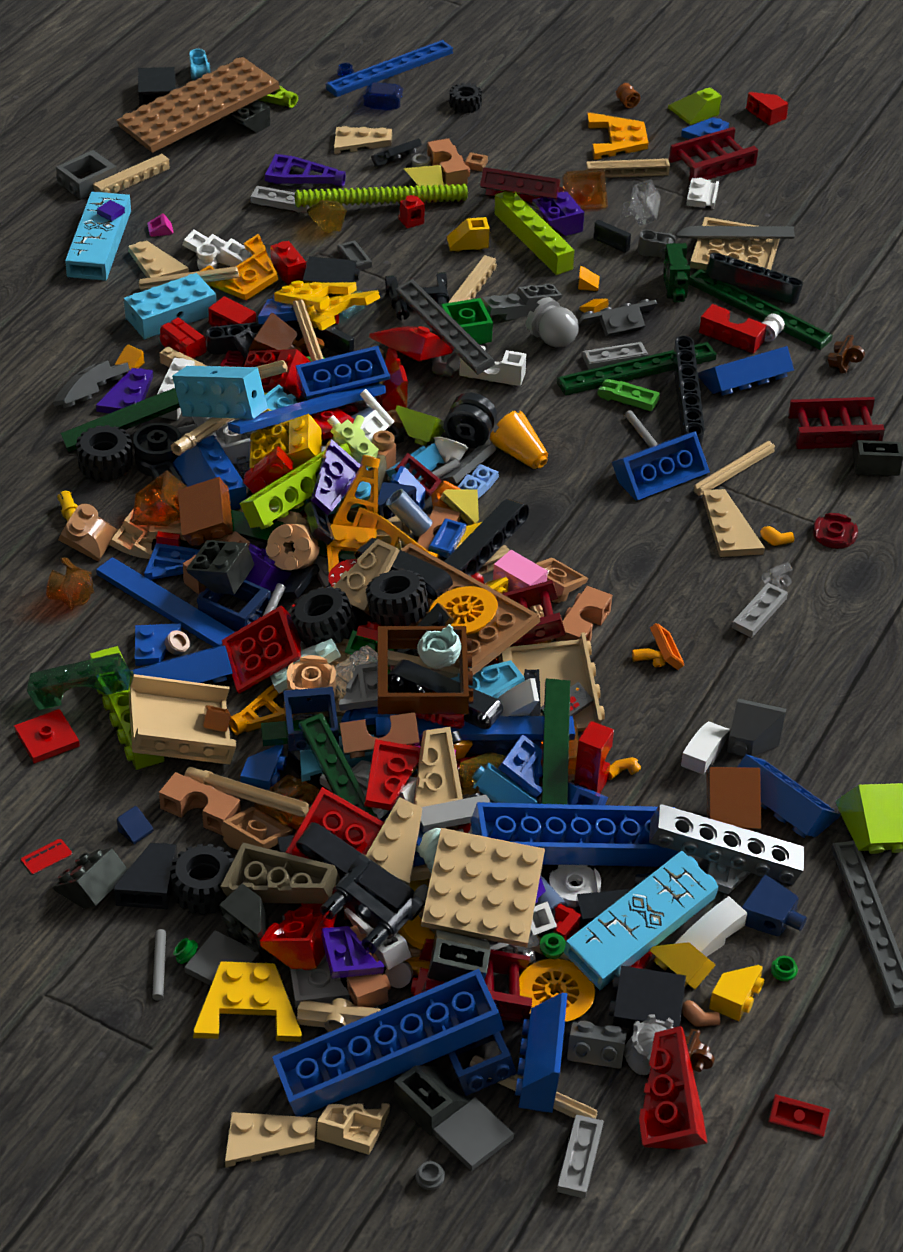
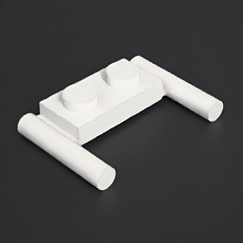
(375, 421)

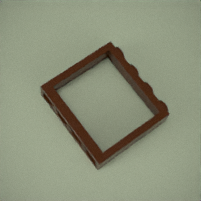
(422, 703)

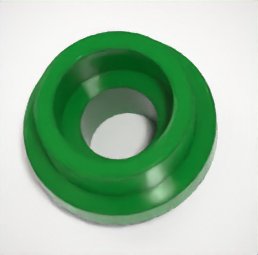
(185, 950)
(550, 951)
(784, 963)

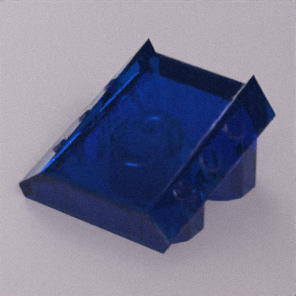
(383, 96)

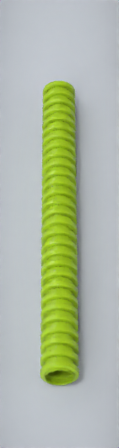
(382, 195)

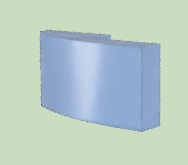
(480, 479)

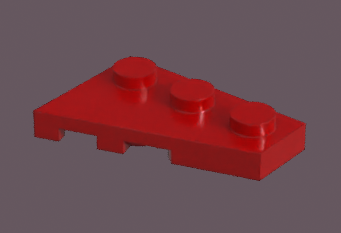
(389, 772)

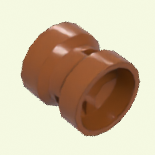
(628, 95)

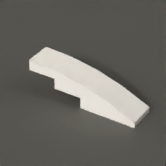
(228, 253)

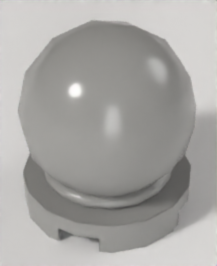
(552, 323)

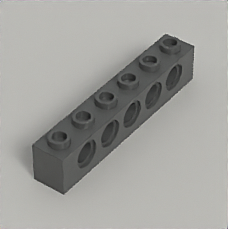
(726, 844)

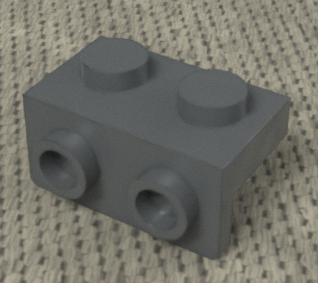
(596, 1044)

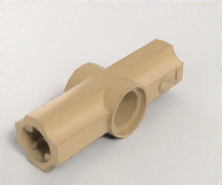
(331, 1015)

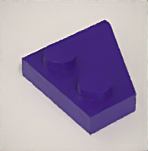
(347, 955)

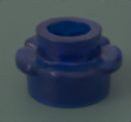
(345, 69)

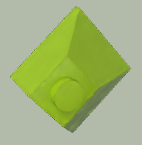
(697, 106)
(420, 425)

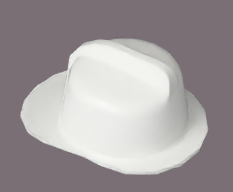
(450, 449)

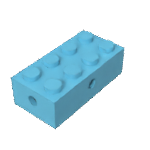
(179, 298)
(220, 392)

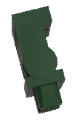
(676, 271)

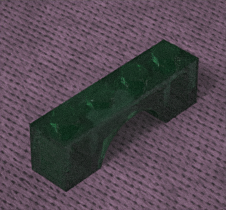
(103, 673)

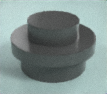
(430, 1175)

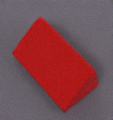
(799, 1115)

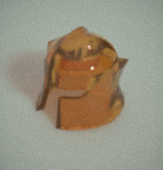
(73, 587)

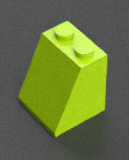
(874, 816)

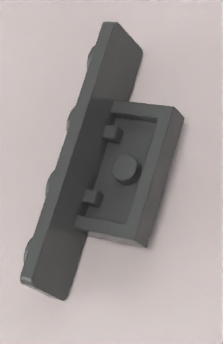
(621, 319)

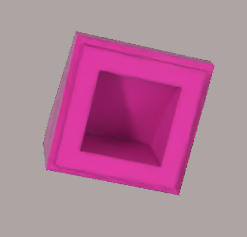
(160, 226)

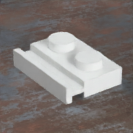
(702, 193)

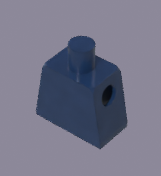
(772, 908)

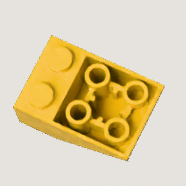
(297, 438)

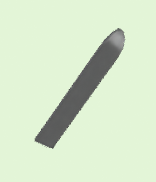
(737, 232)

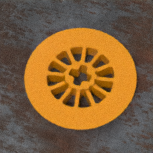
(469, 607)
(577, 985)

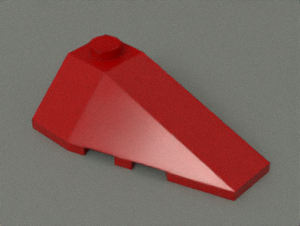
(396, 386)
(298, 937)
(671, 1104)

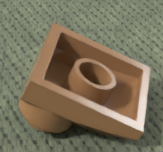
(88, 532)
(563, 578)
(253, 828)

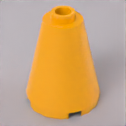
(519, 440)

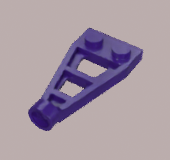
(281, 165)

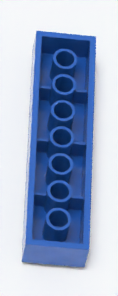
(575, 832)
(388, 1043)

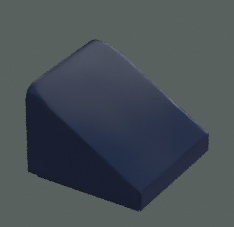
(134, 825)

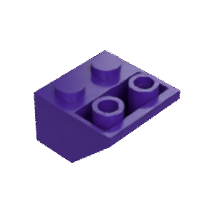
(562, 213)
(265, 571)

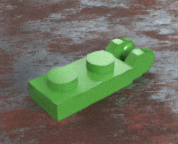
(629, 394)

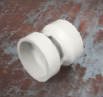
(206, 256)
(774, 326)

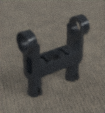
(438, 294)
(366, 907)

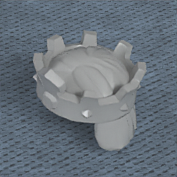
(639, 1046)

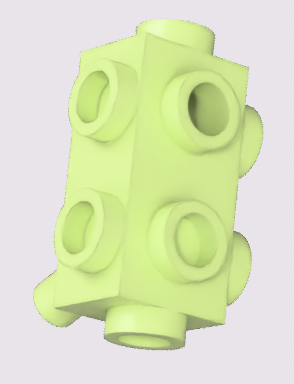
(355, 438)

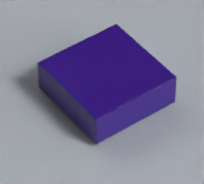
(111, 210)

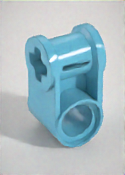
(198, 63)

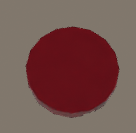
(835, 530)

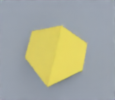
(426, 175)
(463, 501)

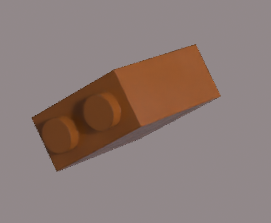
(205, 511)
(734, 796)

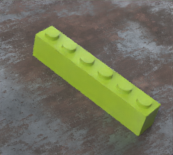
(534, 232)

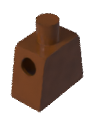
(274, 336)

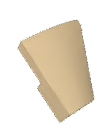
(133, 539)
(352, 1126)

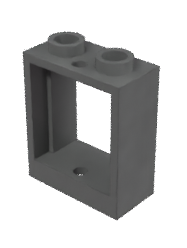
(91, 161)

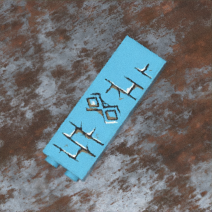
(97, 238)
(641, 919)

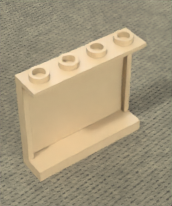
(564, 662)
(170, 716)

